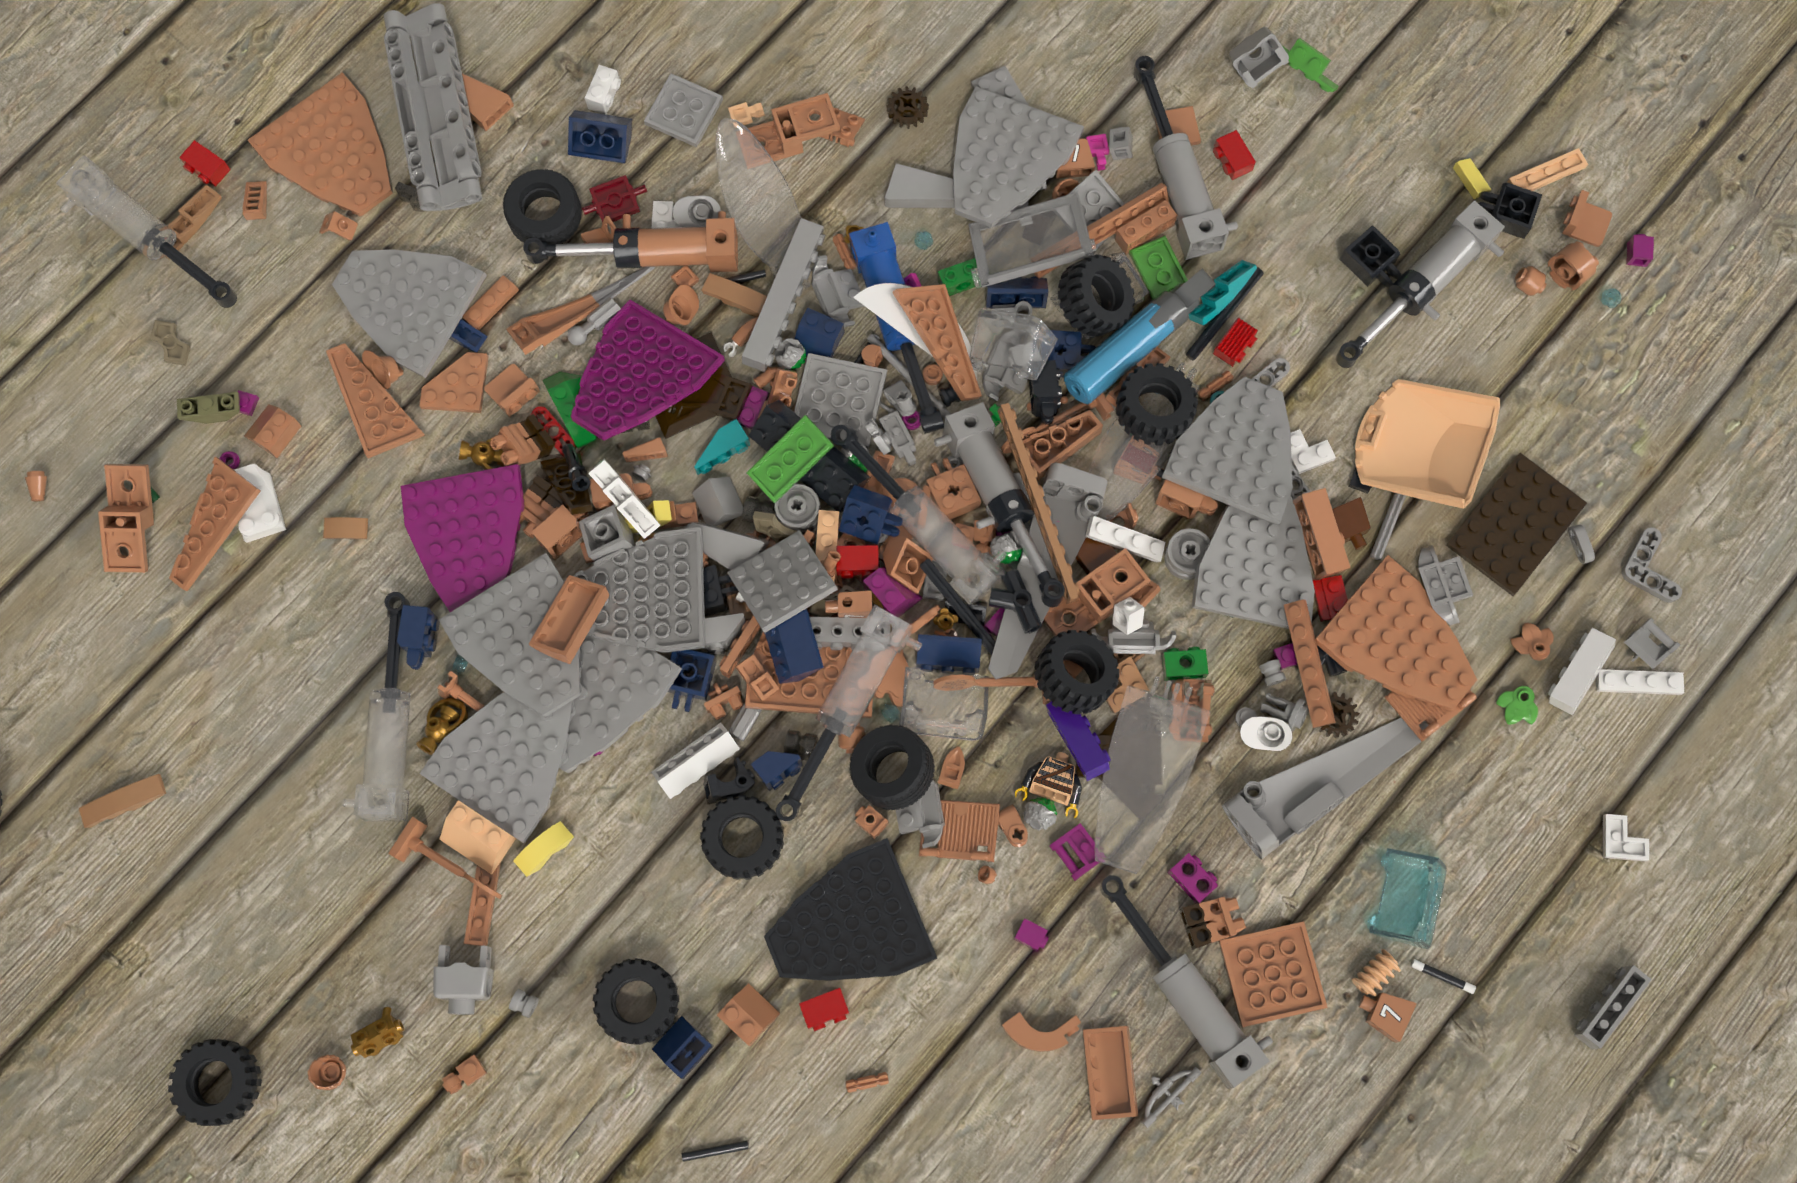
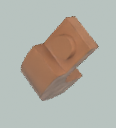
(1034, 1040)

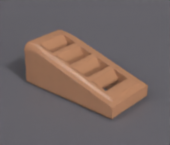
(260, 213)
(646, 451)

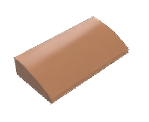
(569, 619)
(1110, 1073)

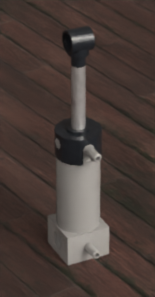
(1417, 287)
(971, 437)

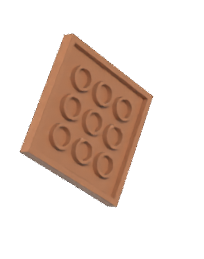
(1272, 974)

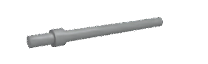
(904, 372)

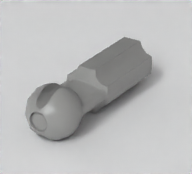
(595, 320)
(744, 722)

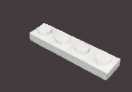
(1122, 538)
(1640, 682)

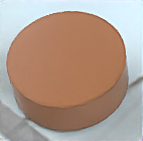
(932, 374)

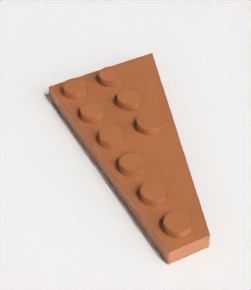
(936, 323)
(375, 414)
(215, 516)

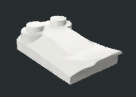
(264, 514)

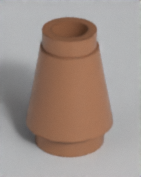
(36, 485)

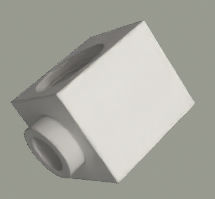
(1128, 615)

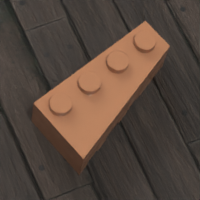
(1061, 441)

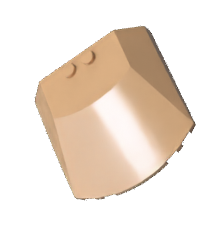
(1426, 442)

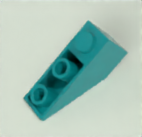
(725, 443)

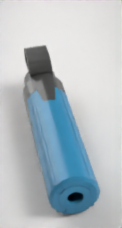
(1135, 339)

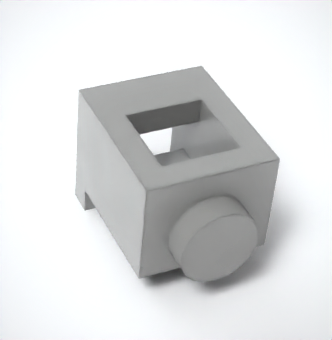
(1121, 143)

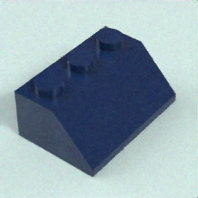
(599, 136)
(1032, 290)
(794, 649)
(949, 654)

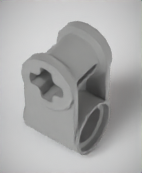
(900, 398)

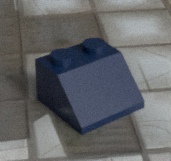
(819, 333)

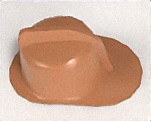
(681, 306)
(382, 368)

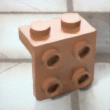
(1586, 220)
(511, 389)

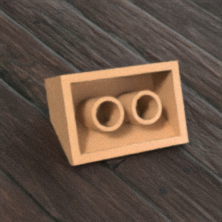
(475, 837)

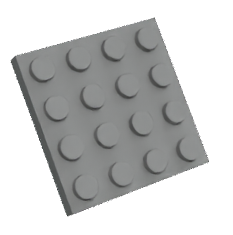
(840, 394)
(782, 581)

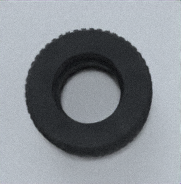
(536, 185)
(878, 745)

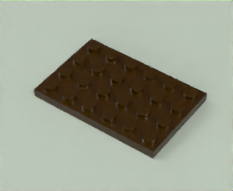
(1516, 524)

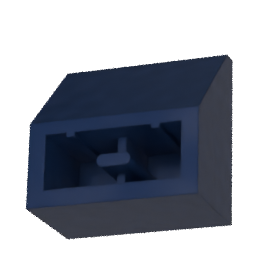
(776, 767)
(682, 1048)

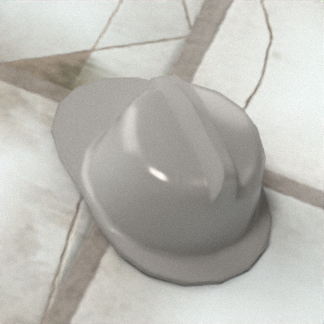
(694, 211)

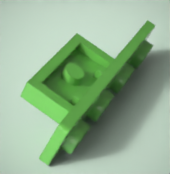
(1312, 63)

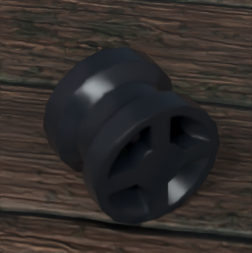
(948, 395)

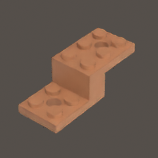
(793, 125)
(126, 518)
(1098, 594)

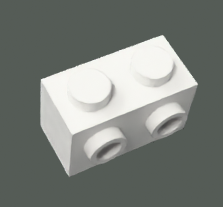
(602, 89)

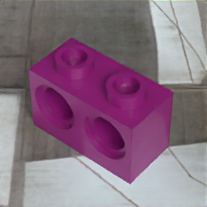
(1188, 882)

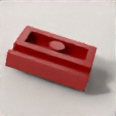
(1329, 596)

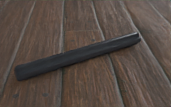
(1222, 317)
(958, 604)

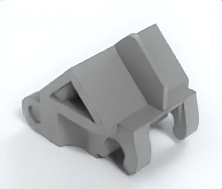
(1646, 648)

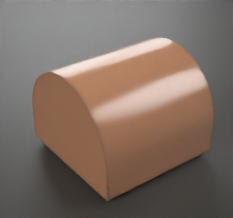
(872, 355)

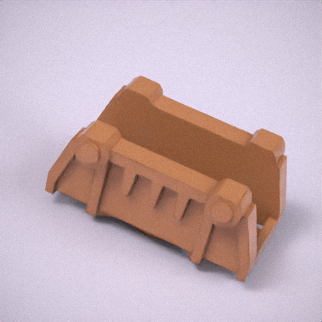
(1208, 691)

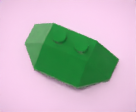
(563, 391)

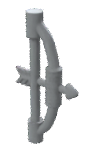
(1163, 1088)

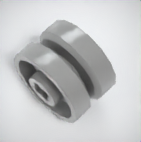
(801, 498)
(1183, 542)

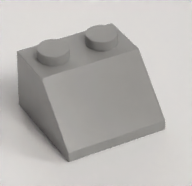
(606, 533)
(722, 631)

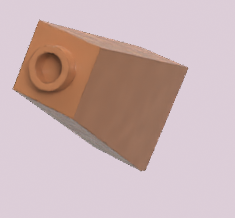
(485, 102)

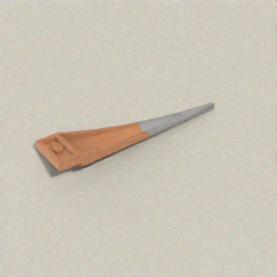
(548, 325)

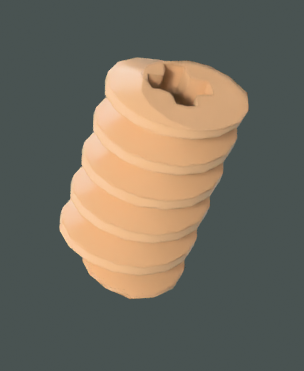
(1376, 973)

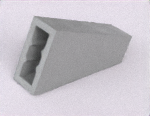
(919, 189)
(727, 546)

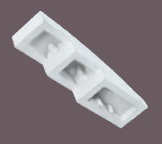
(624, 498)

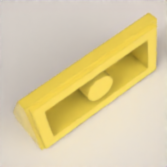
(1471, 177)

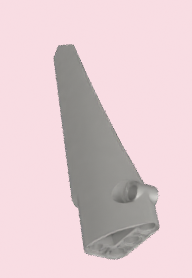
(1067, 494)
(1310, 790)

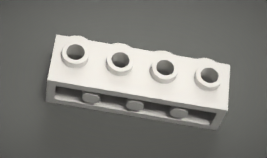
(1582, 671)
(695, 760)

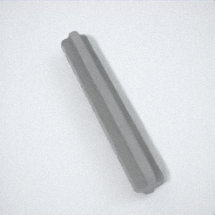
(1387, 526)

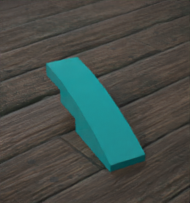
(1225, 290)

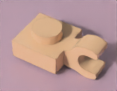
(744, 113)

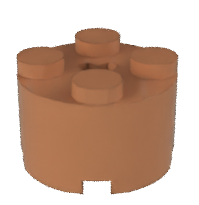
(1572, 266)

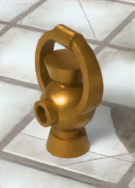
(481, 453)
(439, 727)

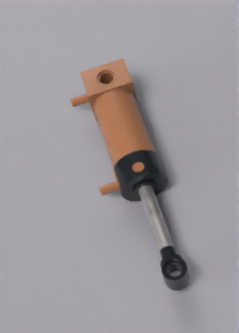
(653, 247)

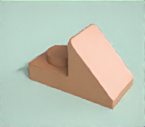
(681, 515)

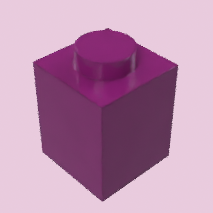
(1640, 250)
(1031, 935)

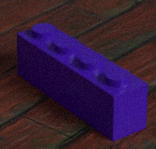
(1080, 741)

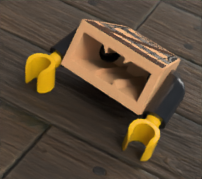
(1053, 780)

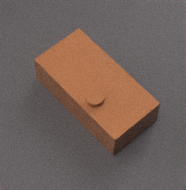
(1321, 534)

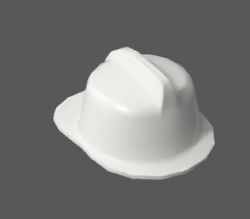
(1266, 733)

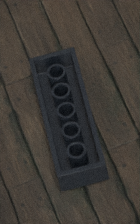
(830, 477)

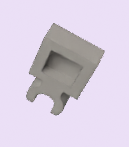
(881, 439)

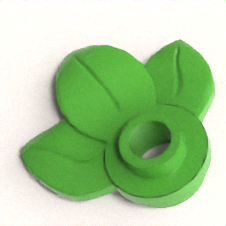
(1516, 708)

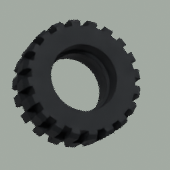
(1112, 287)
(1163, 382)
(1061, 686)
(721, 816)
(606, 996)
(187, 1075)

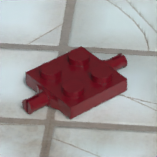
(614, 199)

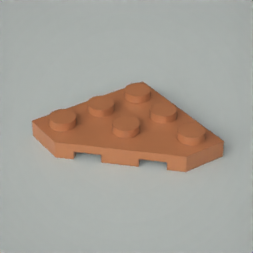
(458, 386)

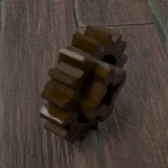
(907, 105)
(1340, 726)

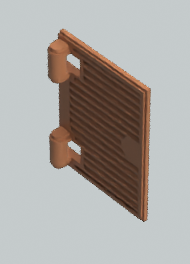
(1417, 711)
(964, 830)

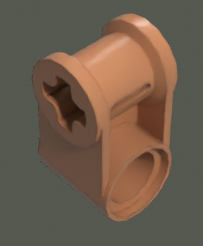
(1010, 822)

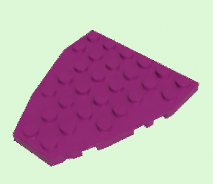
(639, 372)
(465, 529)

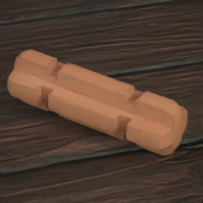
(844, 252)
(1215, 385)
(867, 1082)

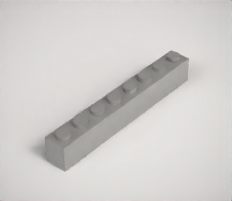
(782, 295)

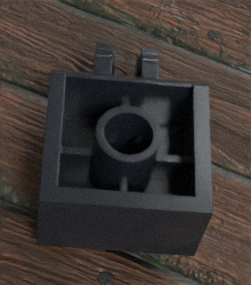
(1513, 208)
(1372, 256)
(1046, 393)
(713, 591)

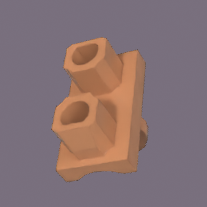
(783, 386)
(731, 696)

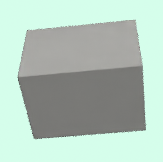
(718, 501)

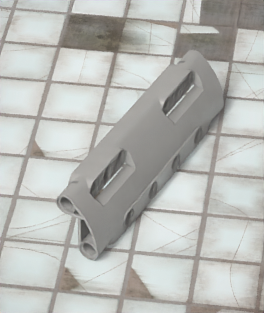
(433, 108)

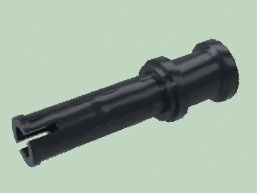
(576, 471)

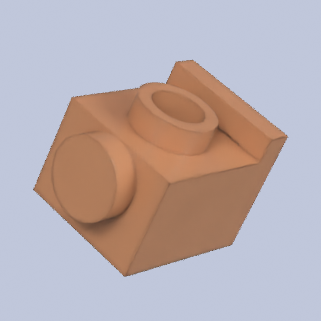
(874, 828)

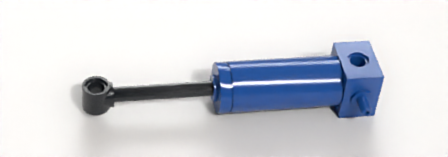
(877, 261)

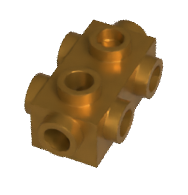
(377, 1035)

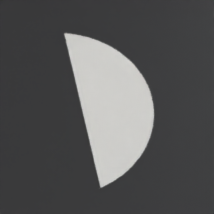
(885, 305)

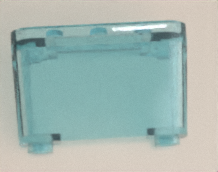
(1409, 898)

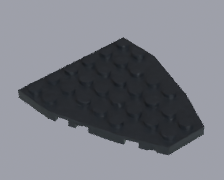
(852, 923)

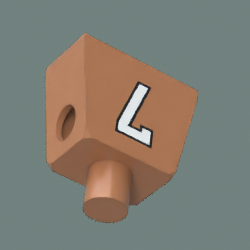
(1080, 162)
(859, 602)
(1388, 1014)

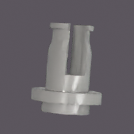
(1294, 712)

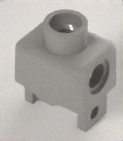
(1262, 63)
(461, 982)

